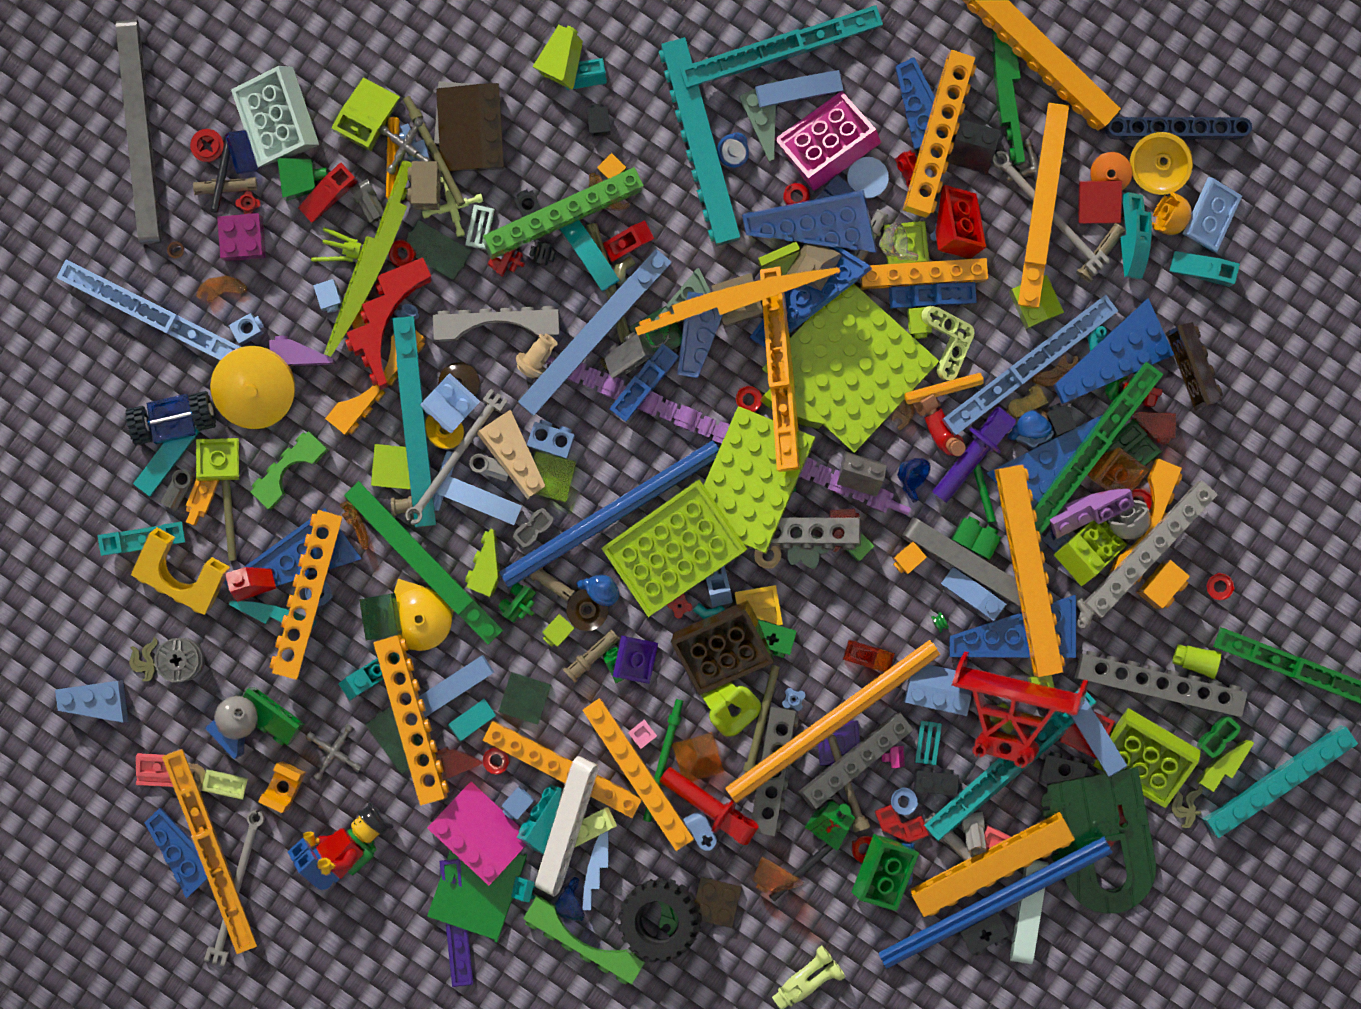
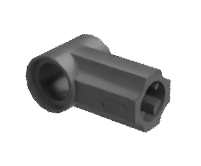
(366, 197)
(176, 491)

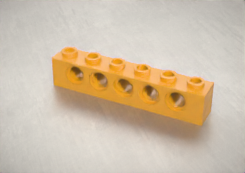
(925, 273)

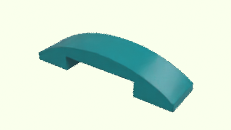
(590, 255)
(135, 539)

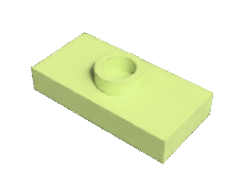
(224, 784)

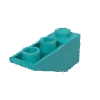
(1205, 268)
(364, 678)
(539, 824)

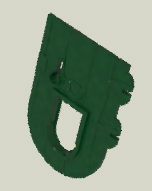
(1092, 813)

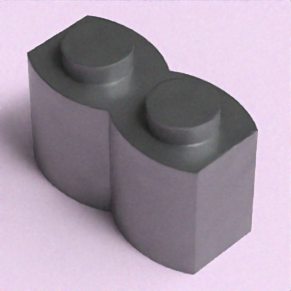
(529, 532)

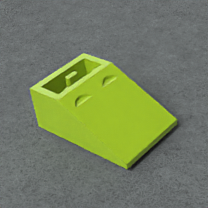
(365, 114)
(1090, 551)
(486, 571)

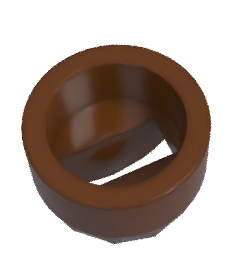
(177, 254)

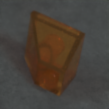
(1118, 471)
(698, 757)
(774, 878)

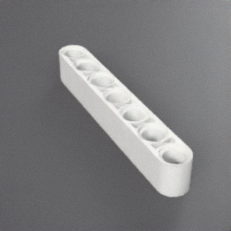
(566, 826)

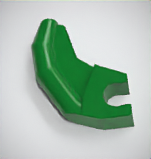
(668, 916)

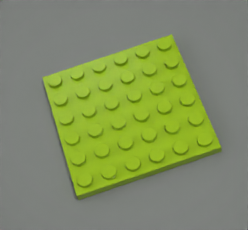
(855, 365)

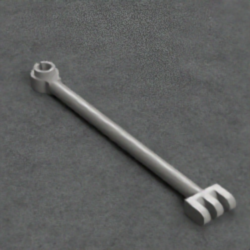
(1093, 259)
(491, 405)
(253, 826)

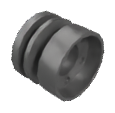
(187, 669)

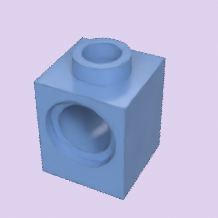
(517, 803)

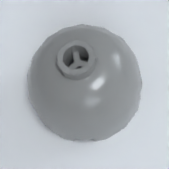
(1132, 522)
(235, 726)

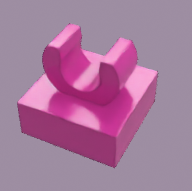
(895, 756)

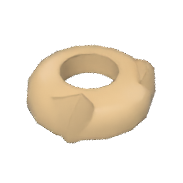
(768, 564)

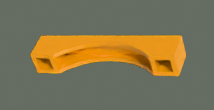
(348, 413)
(1161, 481)

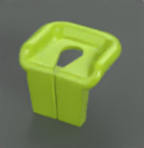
(719, 700)

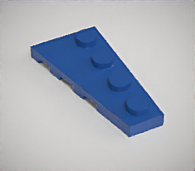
(916, 99)
(697, 339)
(177, 851)

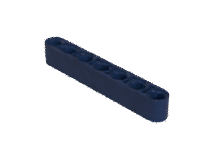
(1187, 124)

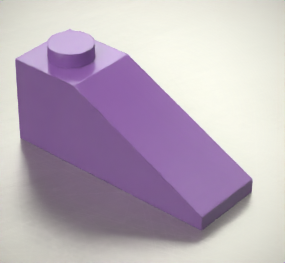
(298, 354)

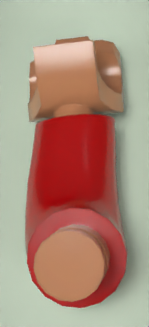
(941, 435)

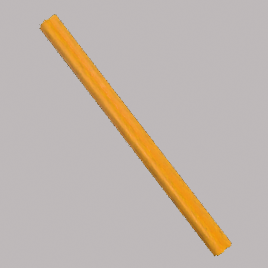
(832, 721)

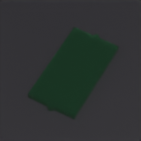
(437, 250)
(387, 734)

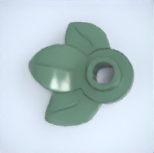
(808, 557)

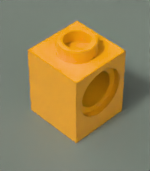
(908, 558)

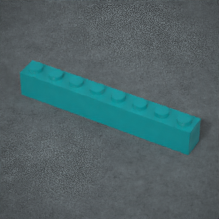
(1279, 781)

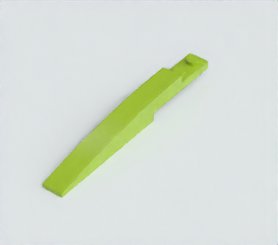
(371, 259)

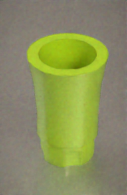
(1197, 660)

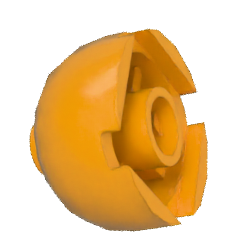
(1172, 214)

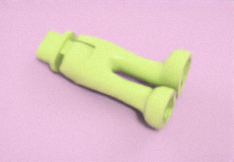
(798, 986)

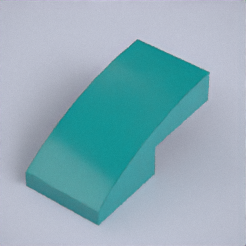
(471, 720)

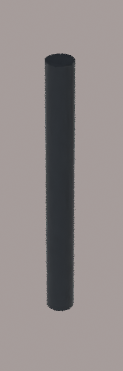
(220, 178)
(805, 867)

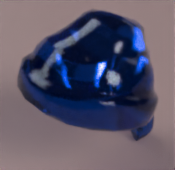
(912, 475)
(567, 904)

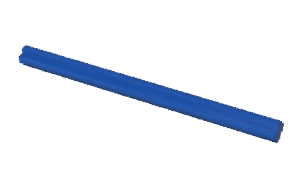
(609, 514)
(995, 902)

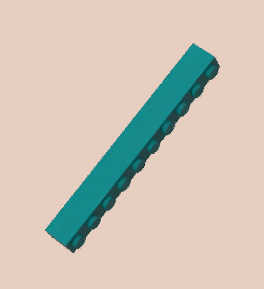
(701, 145)

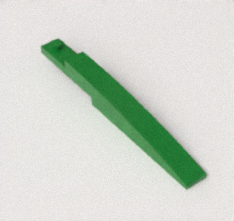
(1005, 74)
(1095, 445)
(423, 563)
(1289, 665)

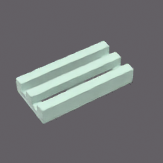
(472, 223)

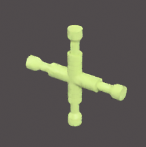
(453, 208)

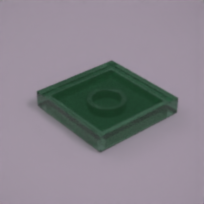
(380, 616)
(524, 698)

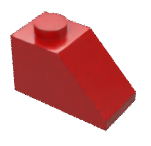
(628, 240)
(250, 582)

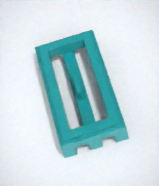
(936, 742)

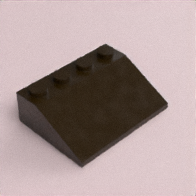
(470, 127)
(1193, 365)
(722, 647)

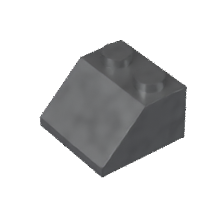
(628, 355)
(861, 473)

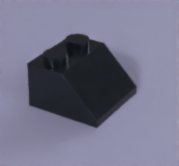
(974, 146)

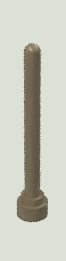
(860, 822)

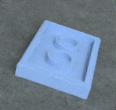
(1212, 214)

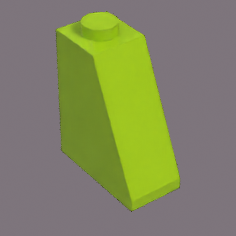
(561, 57)

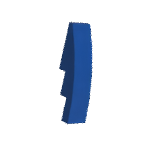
(932, 295)
(644, 382)

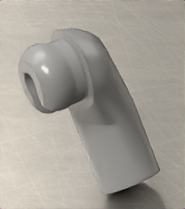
(1085, 616)

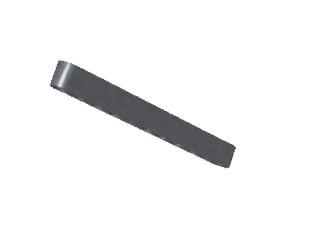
(138, 132)

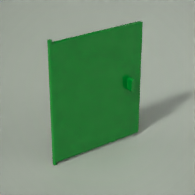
(475, 904)

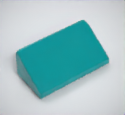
(590, 74)

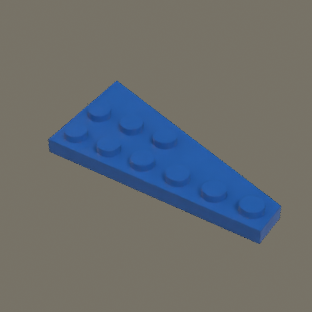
(1048, 459)
(1008, 635)

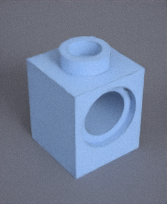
(328, 296)
(237, 328)

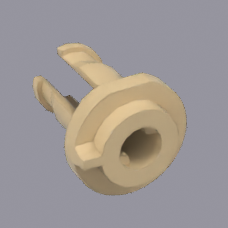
(532, 362)

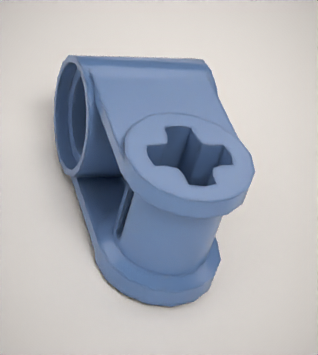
(699, 826)

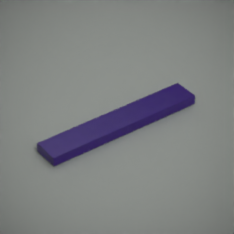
(458, 941)

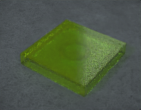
(556, 475)

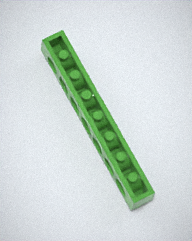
(562, 213)

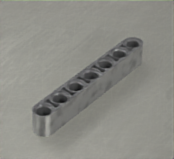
(962, 560)

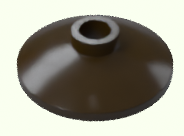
(465, 372)
(576, 613)

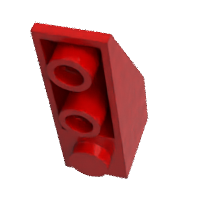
(328, 192)

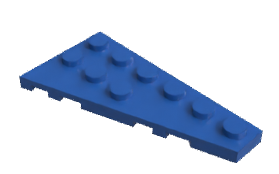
(825, 221)
(807, 300)
(1118, 354)
(285, 555)

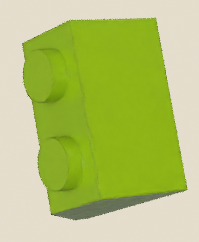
(1048, 307)

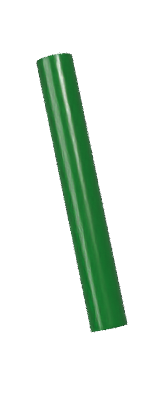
(984, 494)

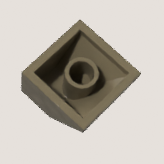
(813, 258)

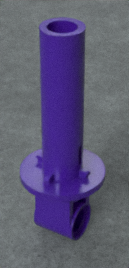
(984, 440)

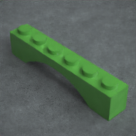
(620, 962)

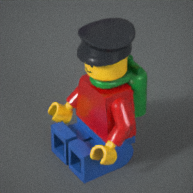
(341, 851)

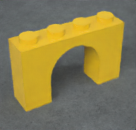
(152, 570)

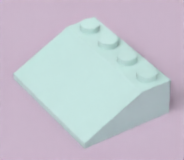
(275, 115)

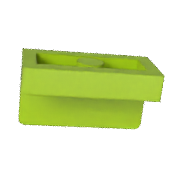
(781, 258)

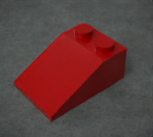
(959, 223)

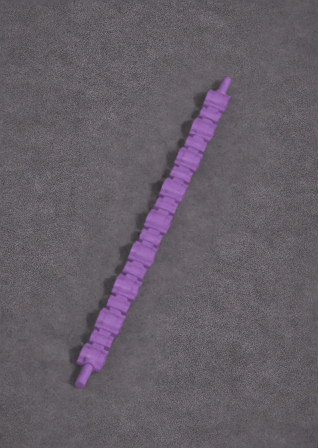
(690, 419)

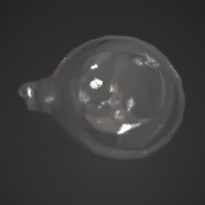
(895, 243)

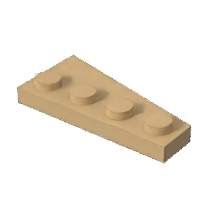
(510, 450)

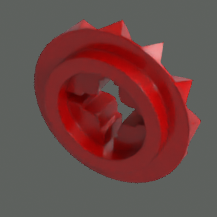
(197, 145)

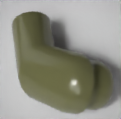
(620, 269)

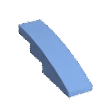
(479, 499)
(598, 860)

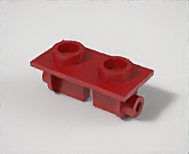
(906, 163)

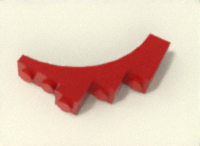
(394, 287)

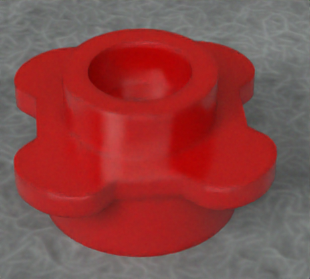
(248, 196)
(680, 611)

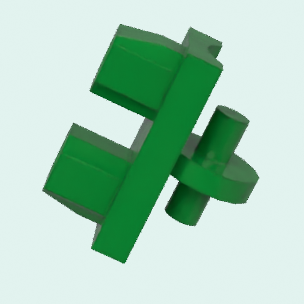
(520, 605)

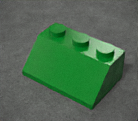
(274, 717)
(885, 872)

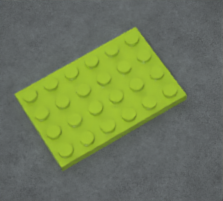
(747, 479)
(674, 548)

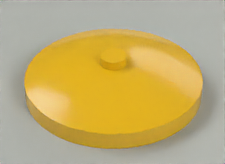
(252, 387)

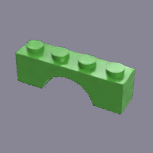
(270, 488)

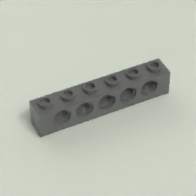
(855, 760)
(770, 825)

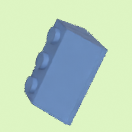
(934, 689)

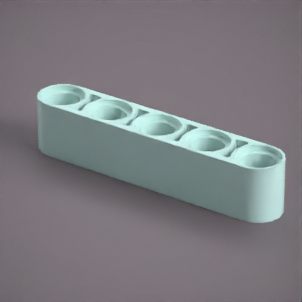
(1027, 921)

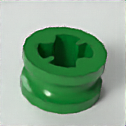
(940, 622)

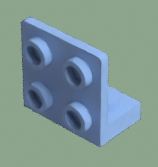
(449, 403)

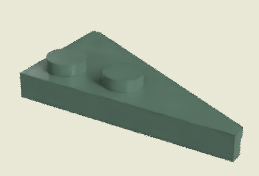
(762, 121)
(695, 283)

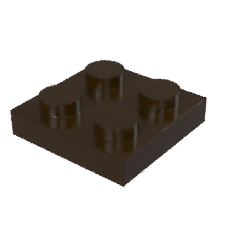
(717, 901)

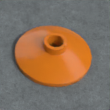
(1113, 161)

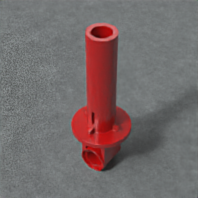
(725, 816)

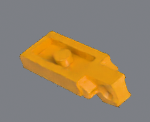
(200, 500)

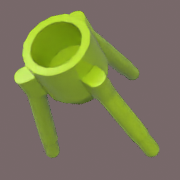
(351, 248)

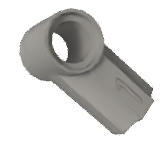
(492, 467)
(974, 832)

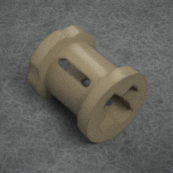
(400, 505)

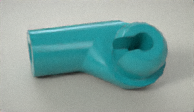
(1096, 336)
(705, 613)

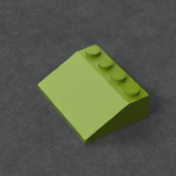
(1160, 756)

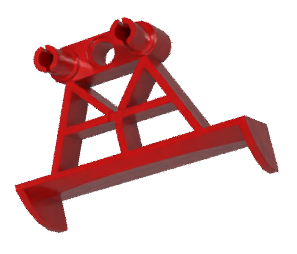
(990, 741)

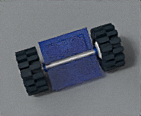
(170, 418)

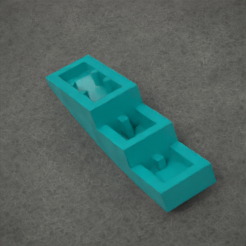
(265, 612)

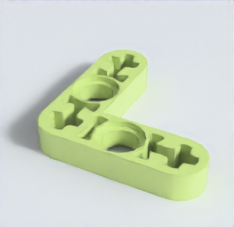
(956, 339)

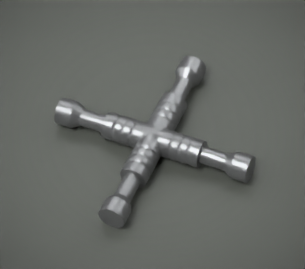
(404, 145)
(1033, 170)
(333, 752)

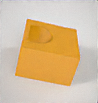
(274, 796)

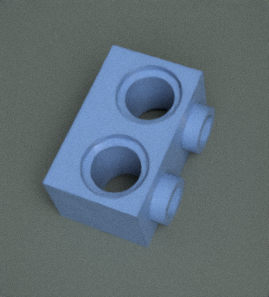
(549, 444)

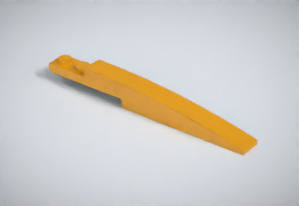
(1043, 205)
(734, 297)
(780, 377)
(209, 851)

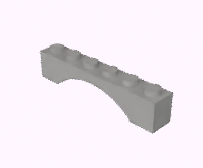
(453, 326)

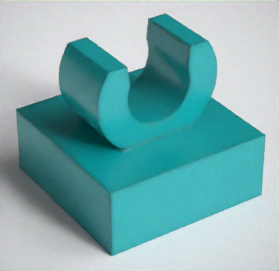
(523, 889)

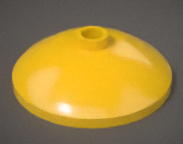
(1151, 172)
(435, 615)

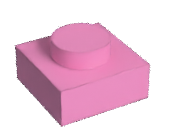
(642, 734)

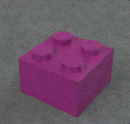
(241, 237)

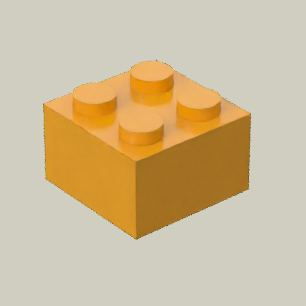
(1163, 585)

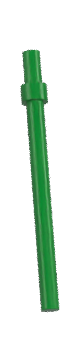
(673, 720)

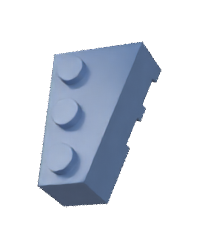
(95, 700)

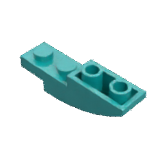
(1137, 241)

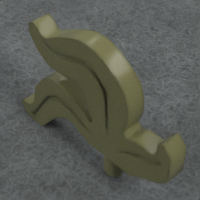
(140, 666)
(1181, 812)

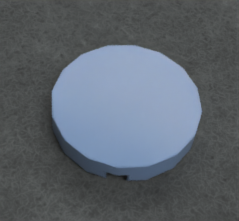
(868, 175)

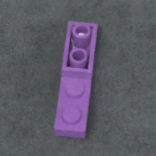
(1095, 507)

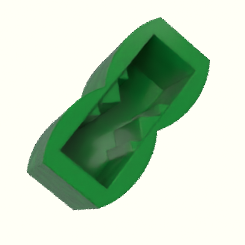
(976, 538)
(1222, 731)

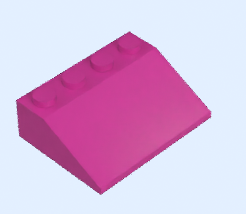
(828, 140)
(478, 833)

